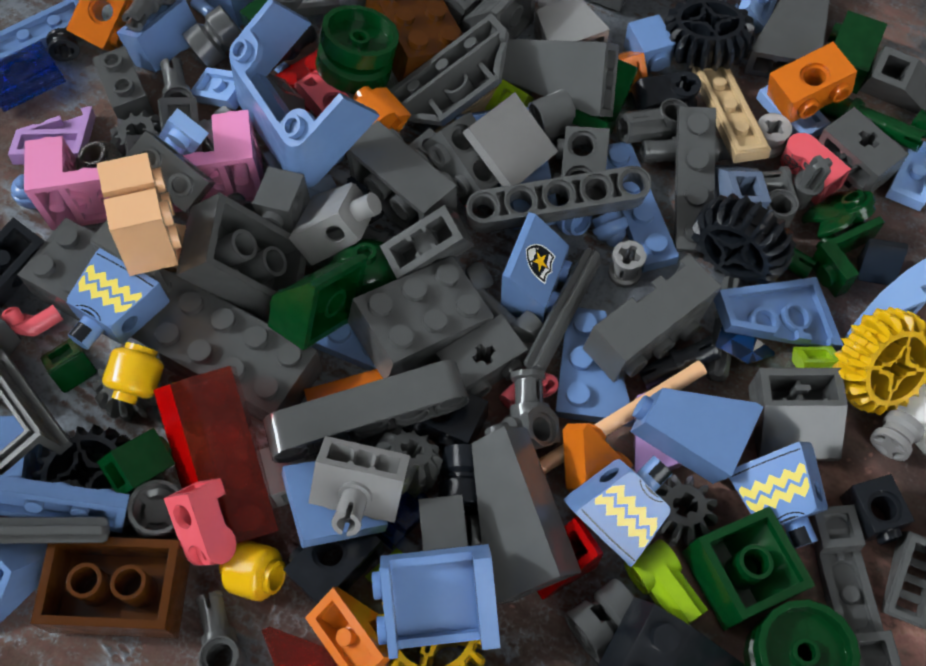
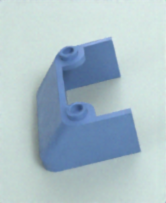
(292, 136)

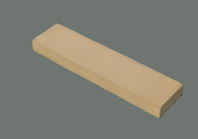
(733, 115)

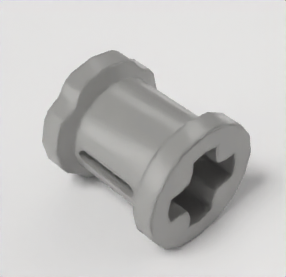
(623, 262)

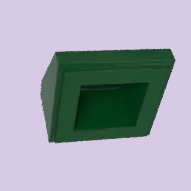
(68, 365)

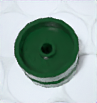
(356, 48)
(801, 631)

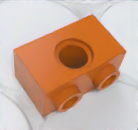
(90, 25)
(792, 84)

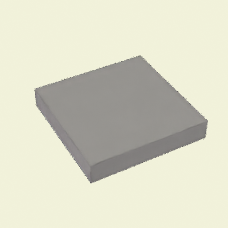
(510, 141)

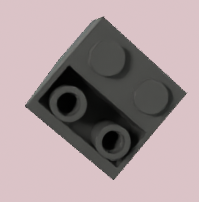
(800, 407)

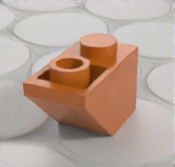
(586, 453)

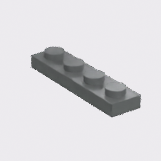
(693, 171)

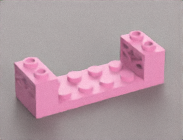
(75, 194)

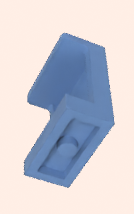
(436, 598)

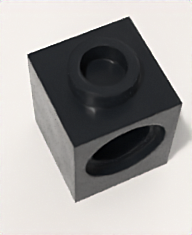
(887, 497)

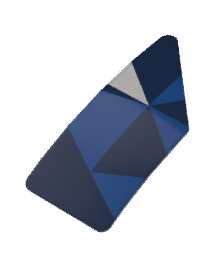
(743, 347)

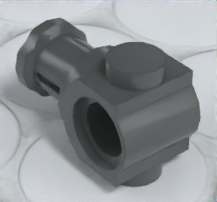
(531, 410)

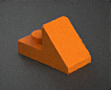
(347, 630)

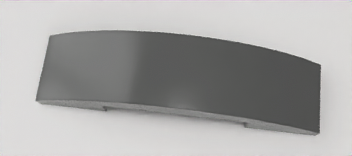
(848, 584)

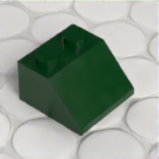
(317, 302)
(747, 568)

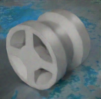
(780, 129)
(897, 435)

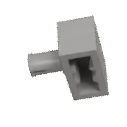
(357, 482)

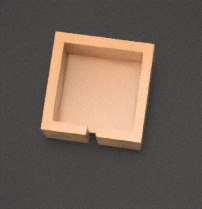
(139, 213)

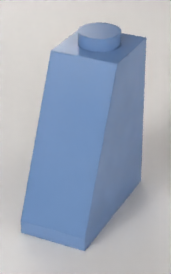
(697, 429)

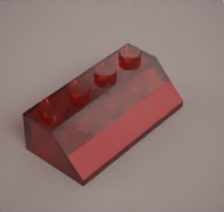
(216, 439)

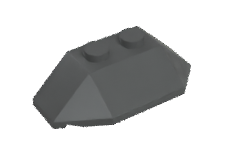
(456, 75)

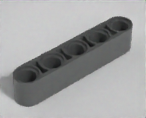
(571, 187)
(365, 410)

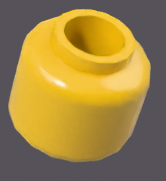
(132, 372)
(253, 571)

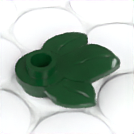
(841, 211)

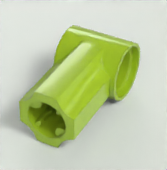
(660, 576)

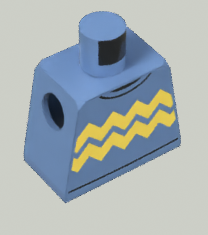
(112, 301)
(788, 484)
(623, 506)

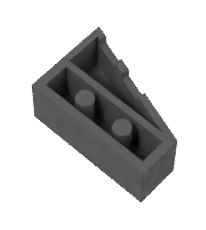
(654, 323)

